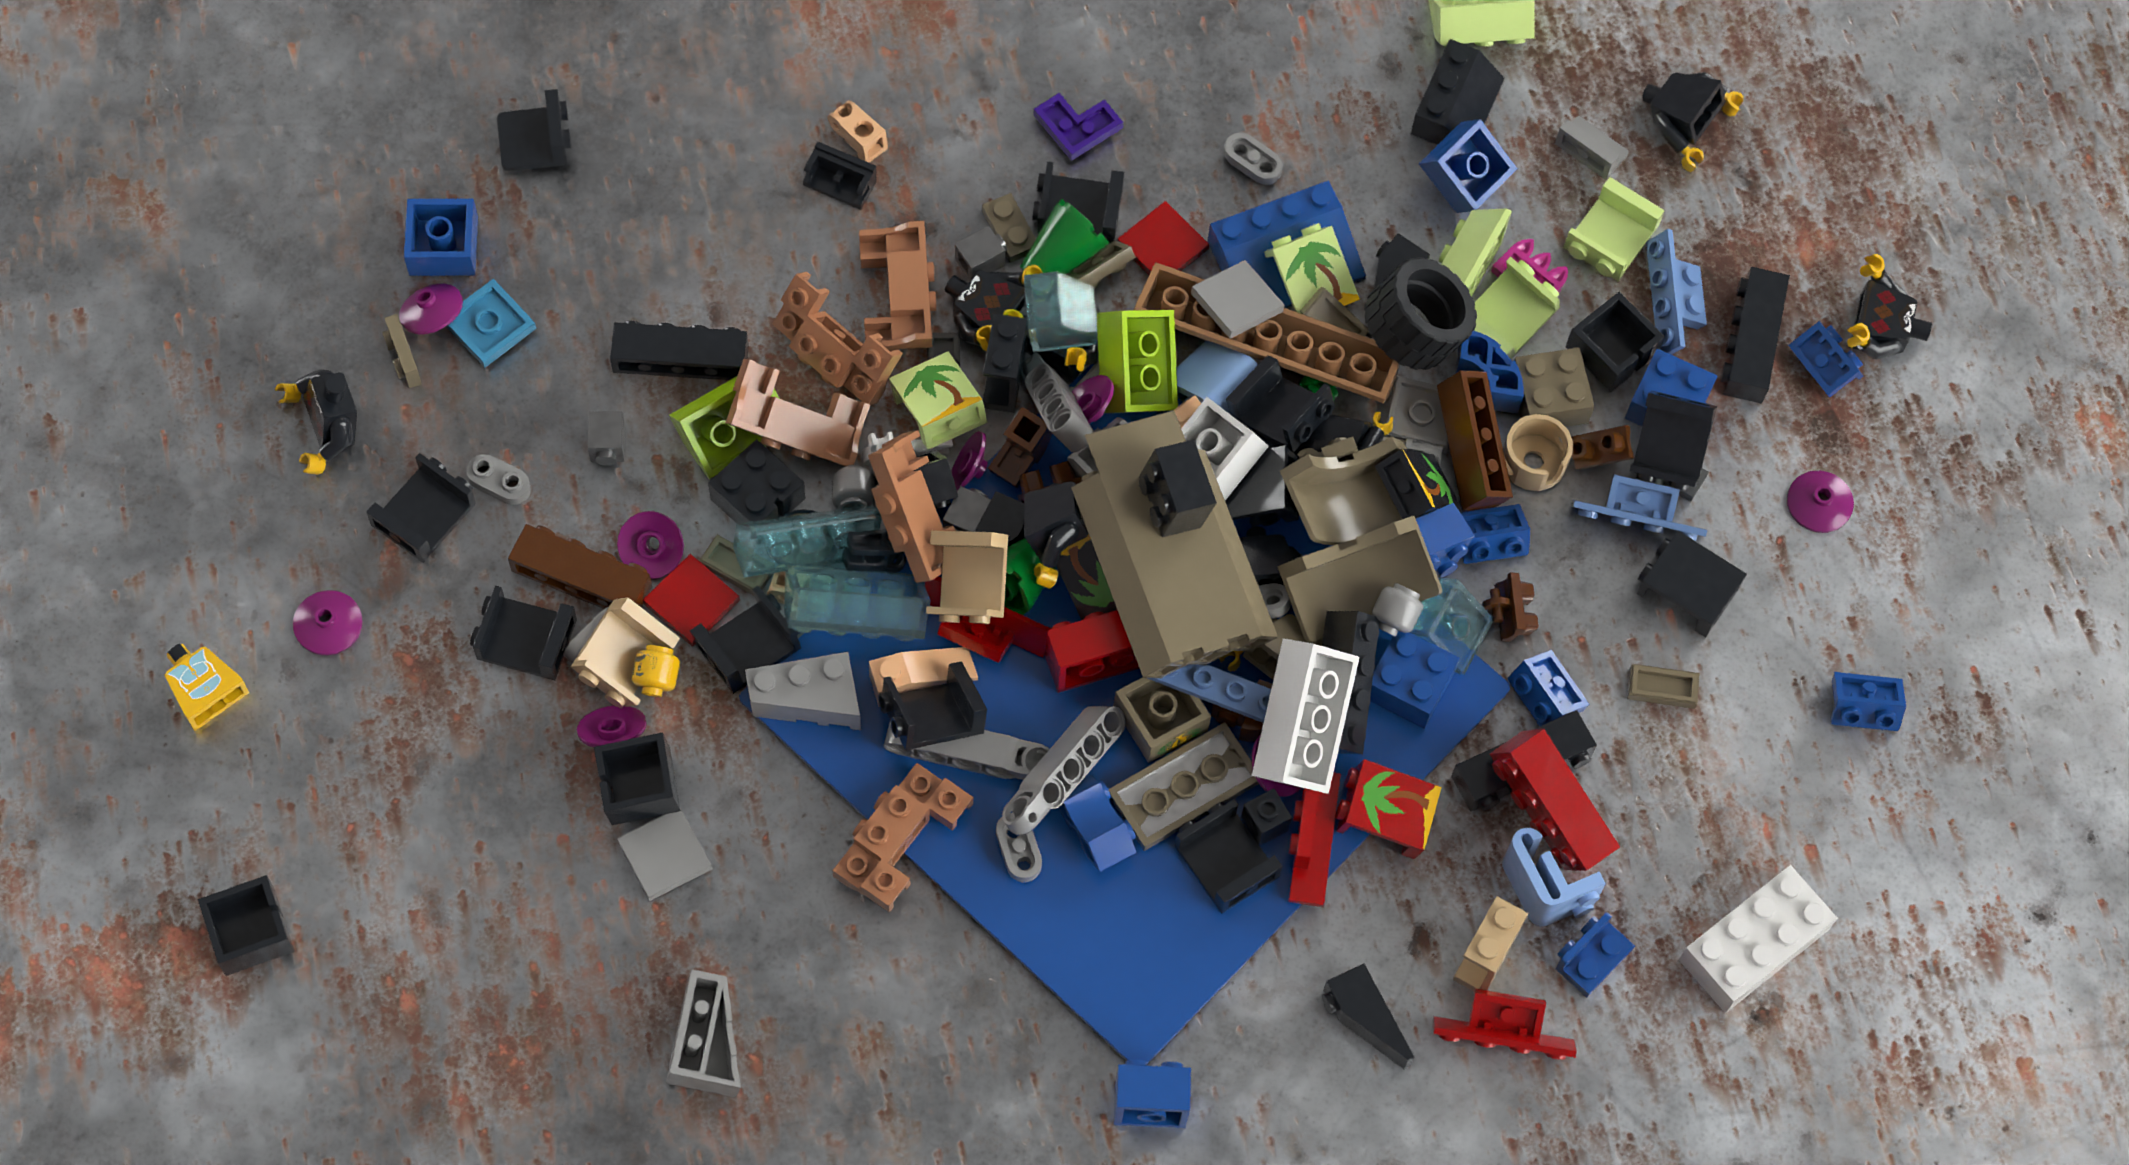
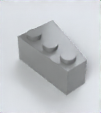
(806, 690)
(704, 1038)

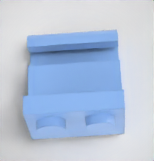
(1213, 373)
(1543, 886)

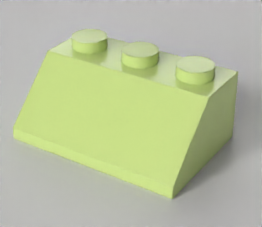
(1482, 21)
(1475, 245)

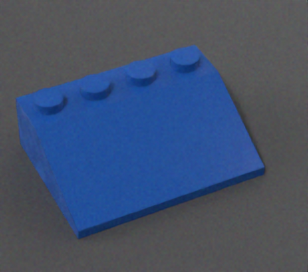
(1252, 231)

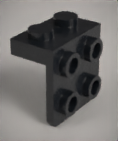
(534, 135)

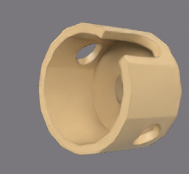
(1539, 436)

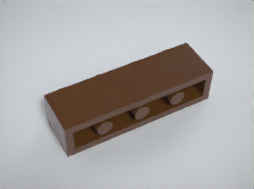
(1474, 440)
(577, 570)

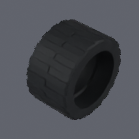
(1400, 328)

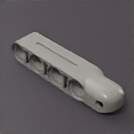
(1056, 403)
(983, 753)
(1064, 766)

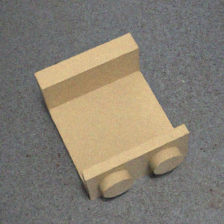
(971, 575)
(611, 650)
(1490, 945)

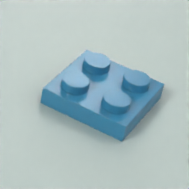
(490, 323)

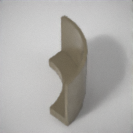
(1342, 497)
(1356, 572)

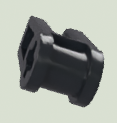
(872, 552)

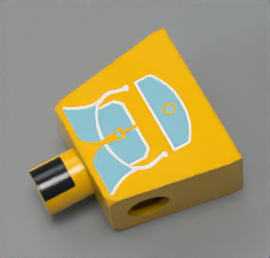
(202, 684)

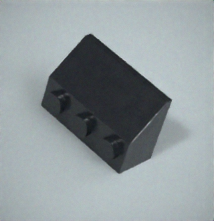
(1458, 92)

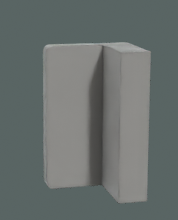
(1591, 146)

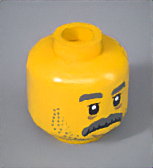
(655, 670)

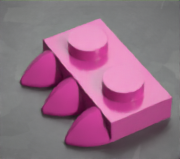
(1539, 263)

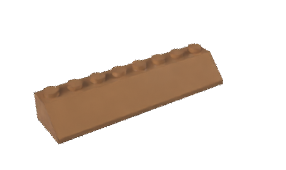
(1290, 337)

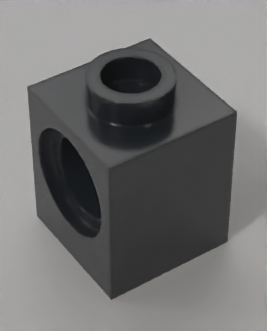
(1266, 817)

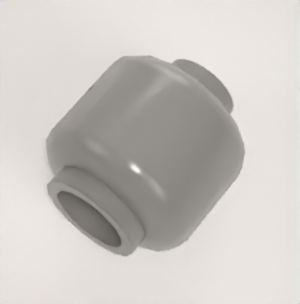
(852, 487)
(1397, 609)

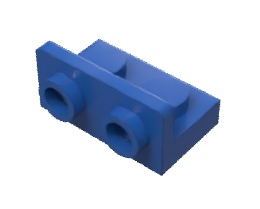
(1825, 359)
(1498, 533)
(1546, 688)
(1868, 701)
(1594, 955)

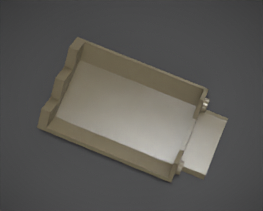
(1179, 593)

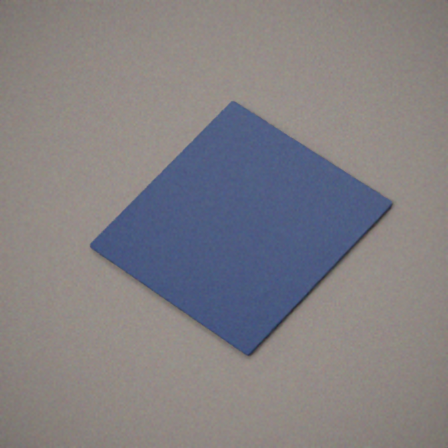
(1142, 938)

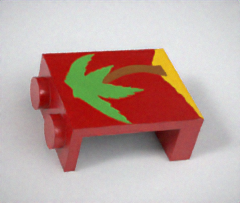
(1389, 806)

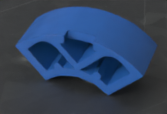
(1503, 374)
(1099, 828)

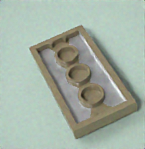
(1184, 785)

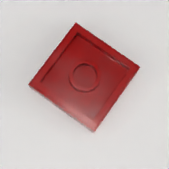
(1164, 239)
(691, 597)

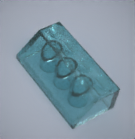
(800, 539)
(855, 602)

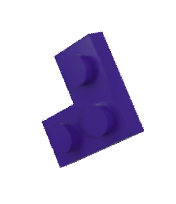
(1077, 132)

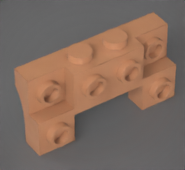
(904, 254)
(830, 347)
(784, 423)
(907, 505)
(892, 829)

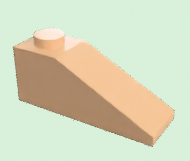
(918, 668)

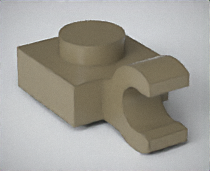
(1339, 447)

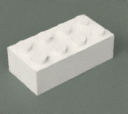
(1227, 443)
(1305, 715)
(1757, 938)

